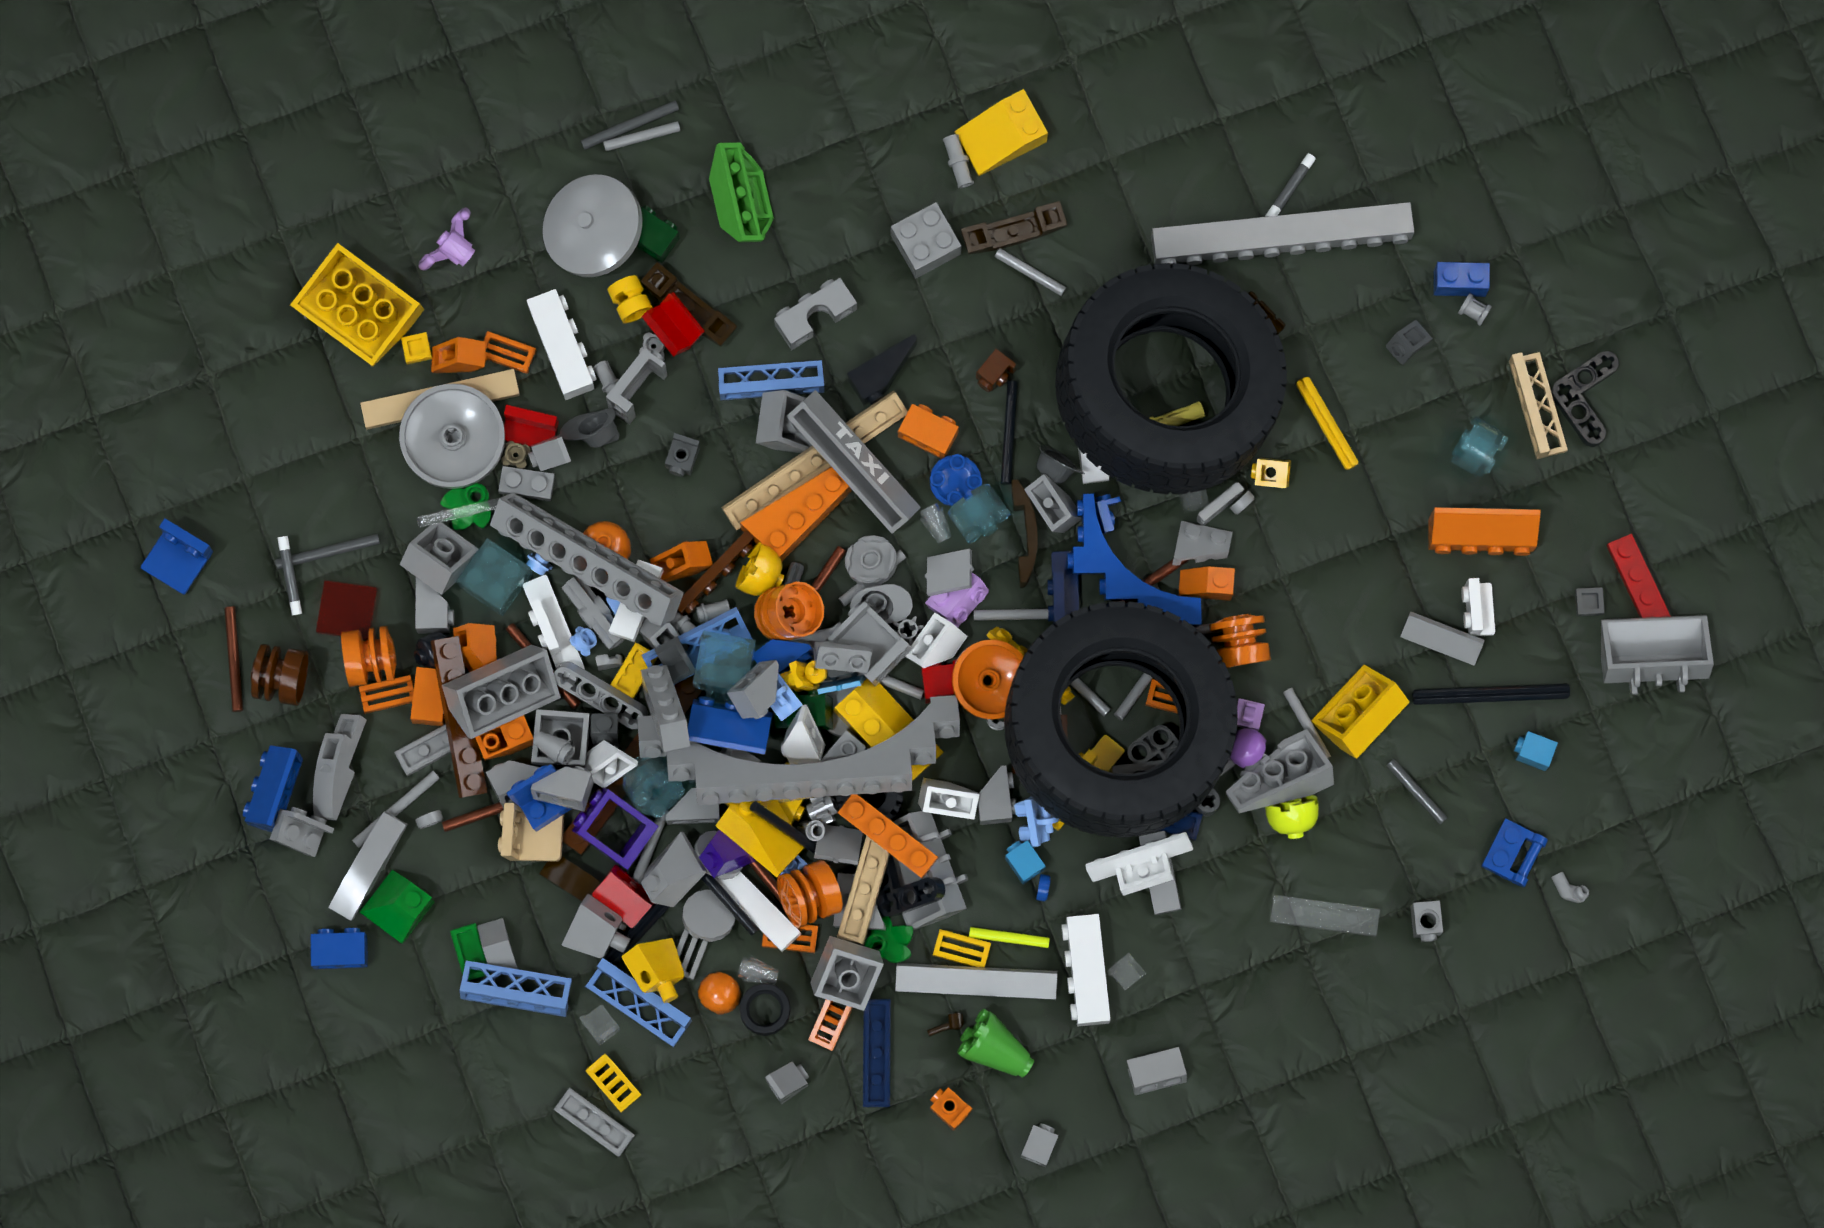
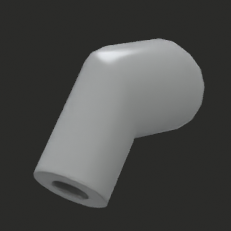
(1568, 891)

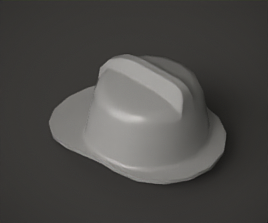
(887, 600)

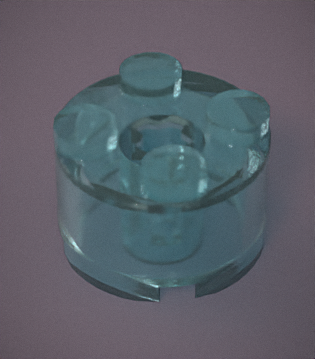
(1477, 447)
(978, 513)
(649, 787)

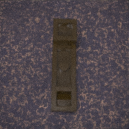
(1014, 230)
(715, 324)
(1022, 503)
(572, 880)

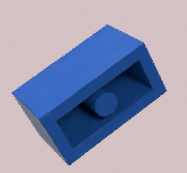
(1461, 279)
(339, 950)

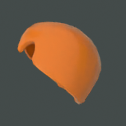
(719, 993)

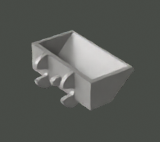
(1656, 650)
(923, 829)

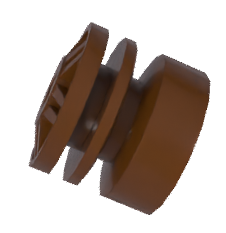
(274, 673)

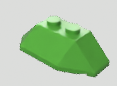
(740, 193)

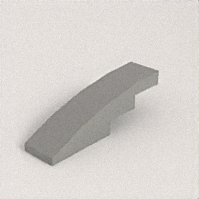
(368, 865)

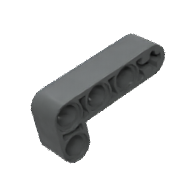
(1163, 752)

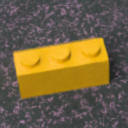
(1360, 711)

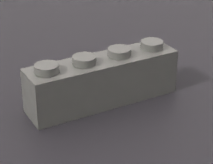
(665, 708)

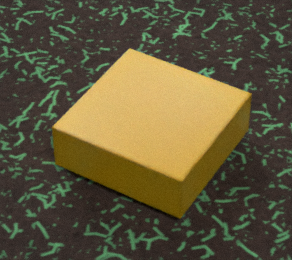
(416, 348)

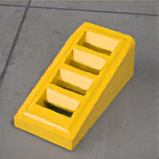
(596, 1066)

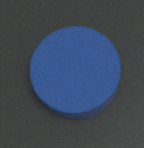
(1043, 887)

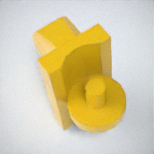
(804, 676)

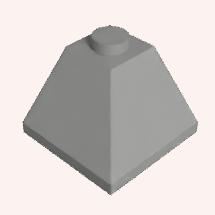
(673, 872)

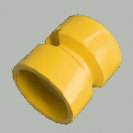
(629, 297)

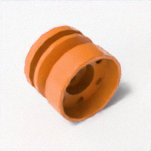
(789, 611)
(1240, 640)
(368, 656)
(809, 893)

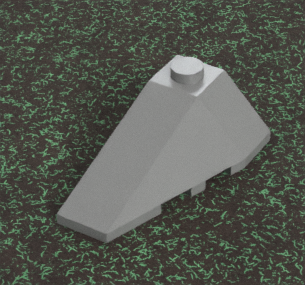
(1289, 773)

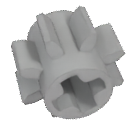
(911, 624)
(823, 809)

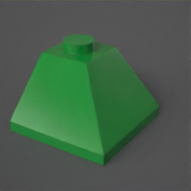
(397, 906)

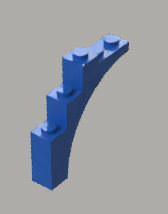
(1118, 581)

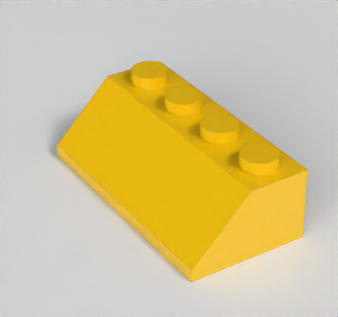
(876, 717)

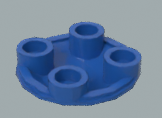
(954, 478)

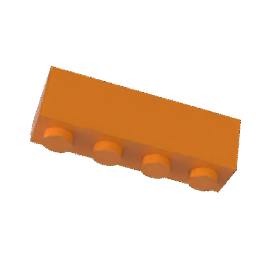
(1483, 530)

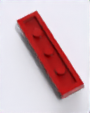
(1637, 578)

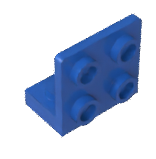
(176, 557)
(537, 812)

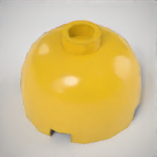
(761, 571)

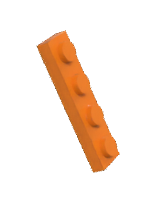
(888, 835)

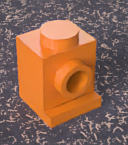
(954, 1117)

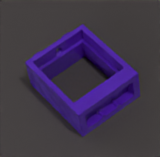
(635, 843)

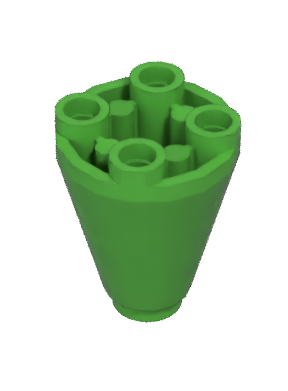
(994, 1046)

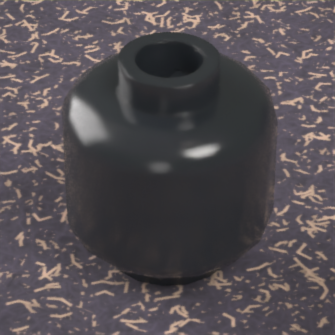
(423, 652)

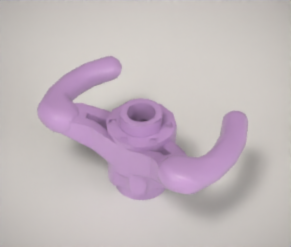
(451, 244)

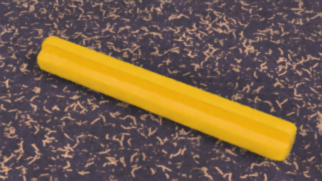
(1327, 423)

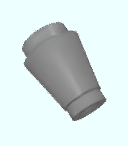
(556, 748)

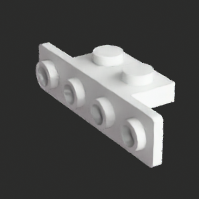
(551, 621)
(1142, 865)

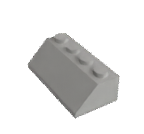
(502, 690)

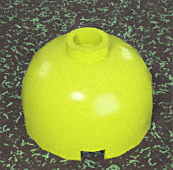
(1293, 816)

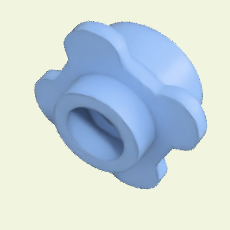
(538, 564)
(583, 640)

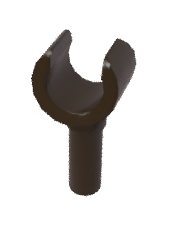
(955, 1022)

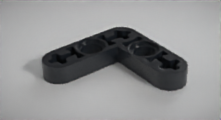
(1576, 390)
(899, 894)

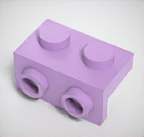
(958, 604)

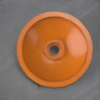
(981, 659)

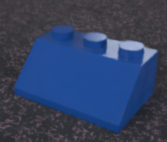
(723, 726)
(272, 787)

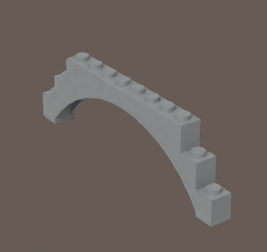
(871, 771)

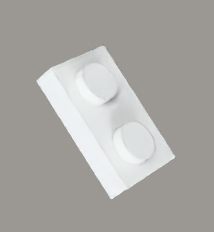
(1479, 607)

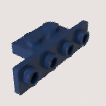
(1062, 587)

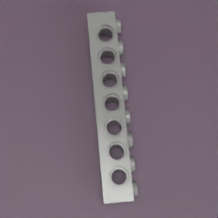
(664, 597)

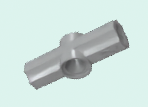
(592, 611)

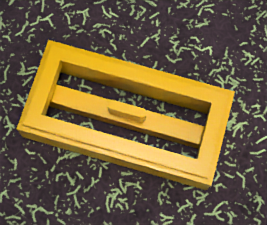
(939, 943)

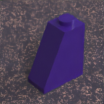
(724, 855)

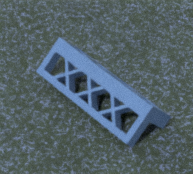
(755, 389)
(714, 625)
(515, 998)
(651, 999)

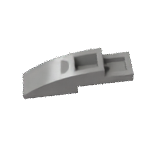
(332, 767)

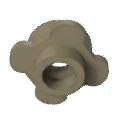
(511, 449)

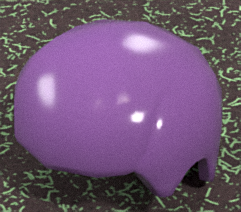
(1248, 747)

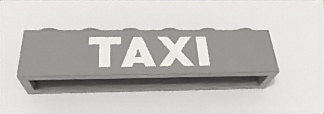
(853, 461)

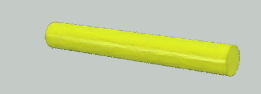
(1009, 937)

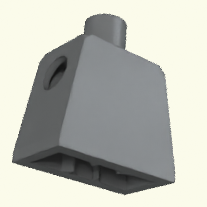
(595, 929)

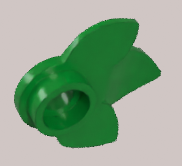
(462, 497)
(892, 941)

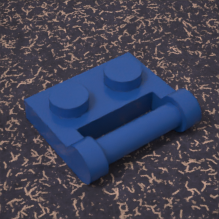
(1505, 849)

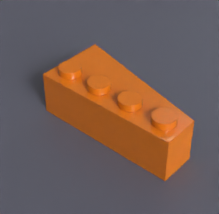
(797, 514)

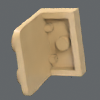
(523, 843)

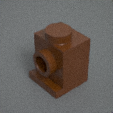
(995, 371)

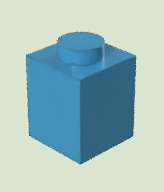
(1535, 750)
(1024, 861)

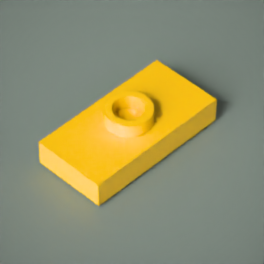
(629, 675)

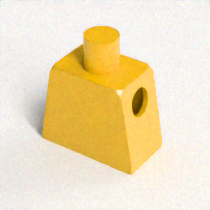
(655, 967)

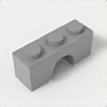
(832, 298)

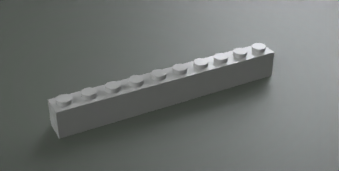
(1283, 234)

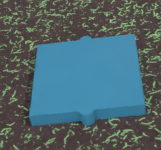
(841, 684)

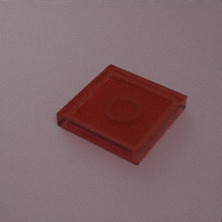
(346, 608)

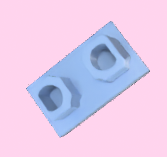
(786, 700)
(1038, 822)

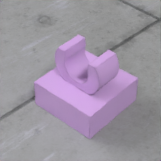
(1249, 714)

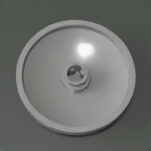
(592, 225)
(452, 436)

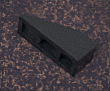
(876, 375)

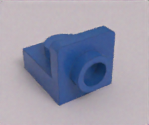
(1104, 516)

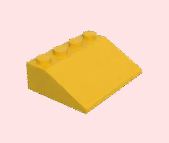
(357, 305)

